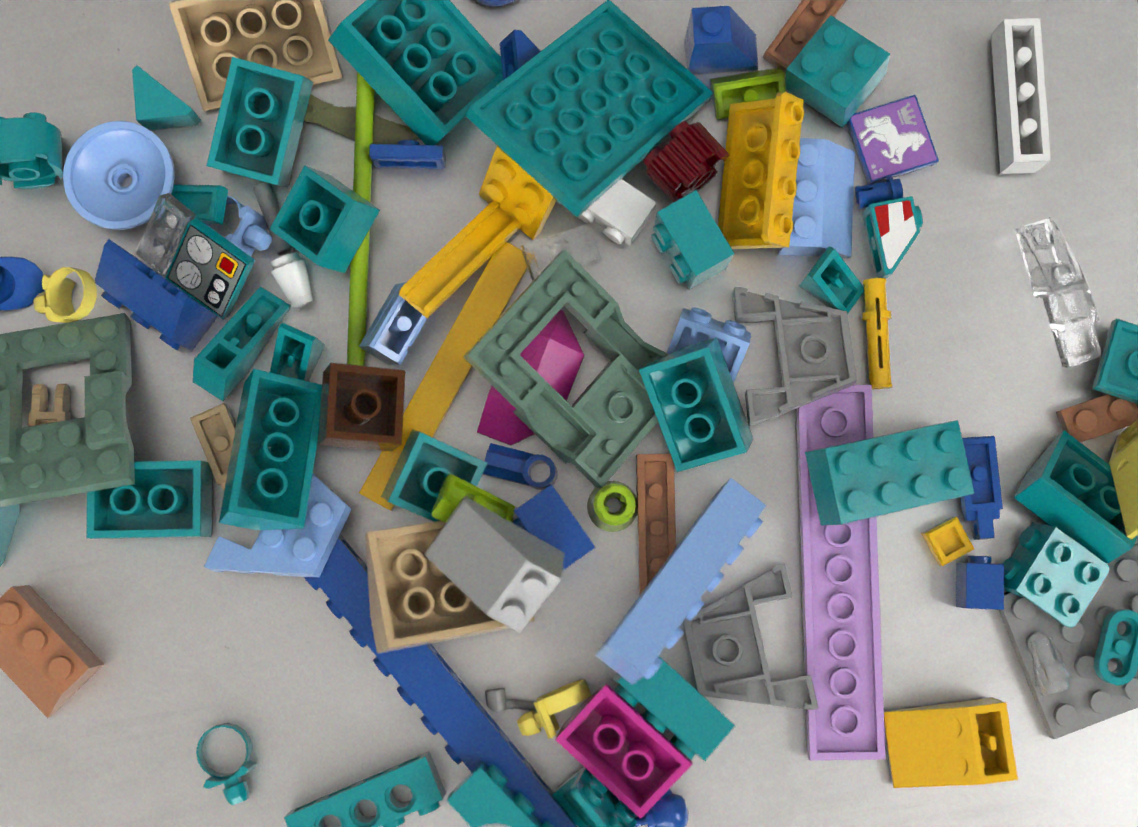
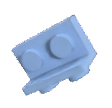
(698, 326)

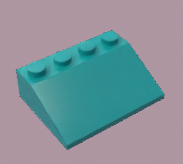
(420, 60)

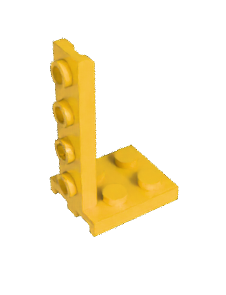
(514, 204)

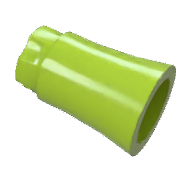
(600, 513)

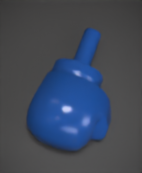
(666, 812)

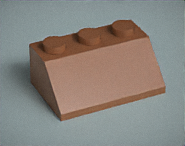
(41, 650)

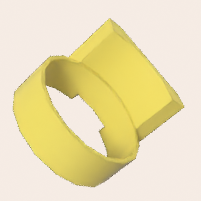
(57, 297)
(551, 703)

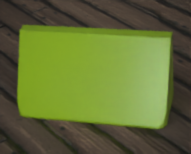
(745, 88)
(454, 491)

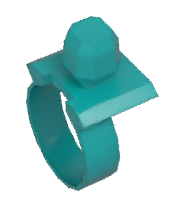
(235, 789)

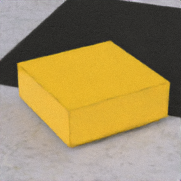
(948, 541)

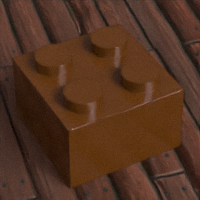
(361, 407)

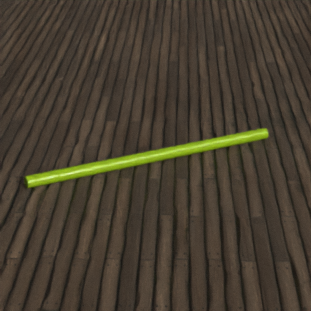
(362, 186)

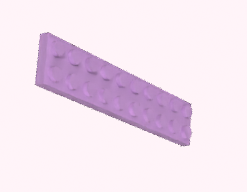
(840, 596)

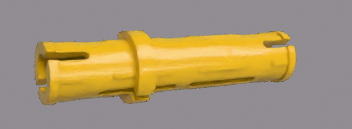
(877, 332)

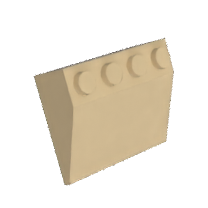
(266, 32)
(411, 597)

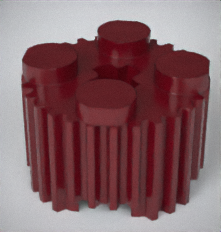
(685, 161)

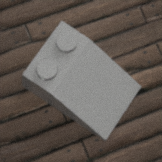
(496, 563)

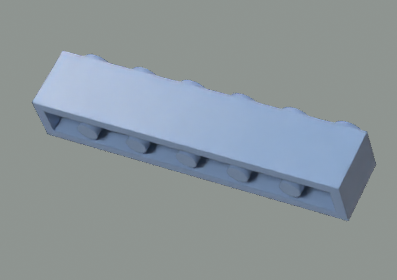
(680, 582)

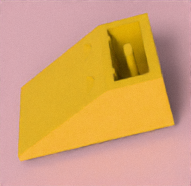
(950, 744)

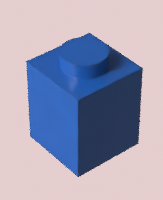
(980, 584)

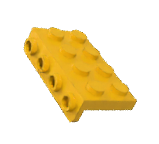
(761, 172)

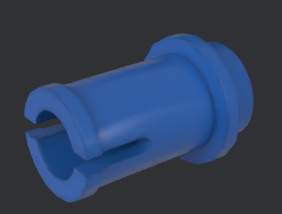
(878, 192)

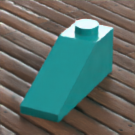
(238, 344)

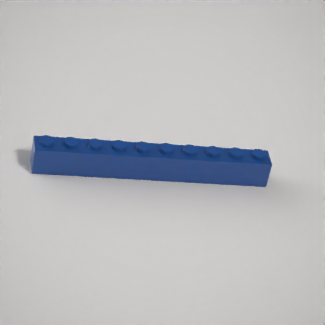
(434, 689)

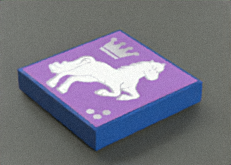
(892, 140)

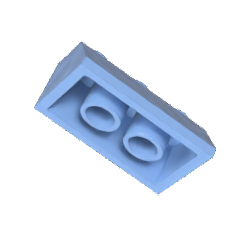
(822, 200)

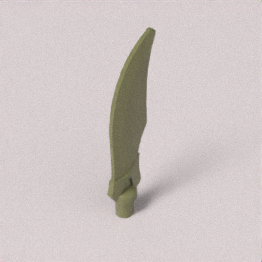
(343, 122)

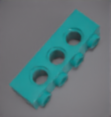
(417, 774)

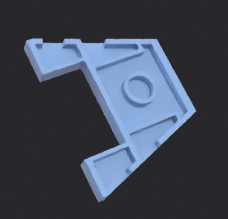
(289, 550)

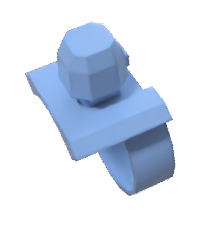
(251, 230)

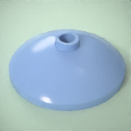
(101, 163)

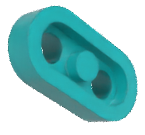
(1120, 647)

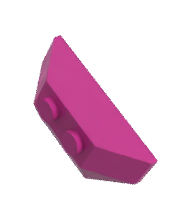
(556, 358)

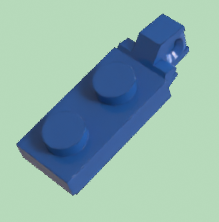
(987, 499)

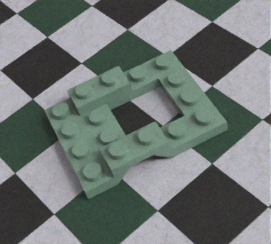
(612, 411)
(71, 453)

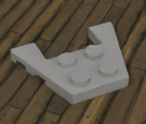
(812, 352)
(730, 651)

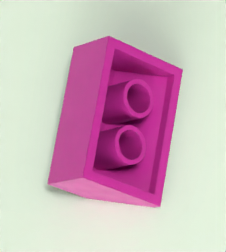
(623, 750)

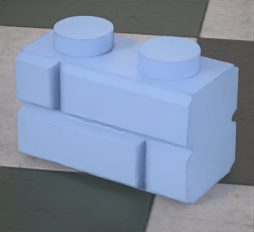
(393, 329)

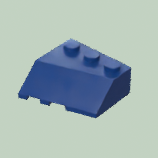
(151, 298)

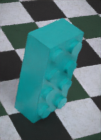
(889, 473)

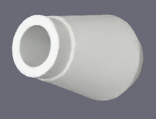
(293, 279)

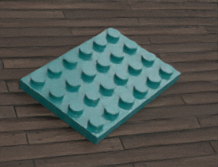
(589, 106)

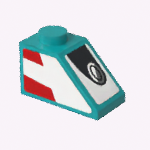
(891, 232)

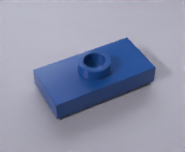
(408, 155)

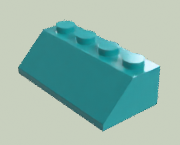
(272, 453)

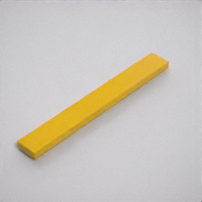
(449, 366)

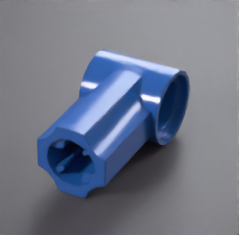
(516, 466)

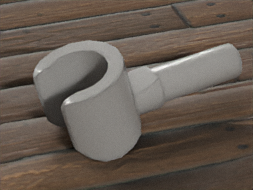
(497, 701)

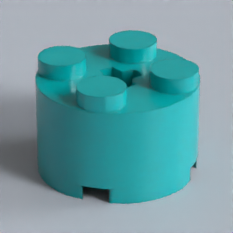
(30, 151)

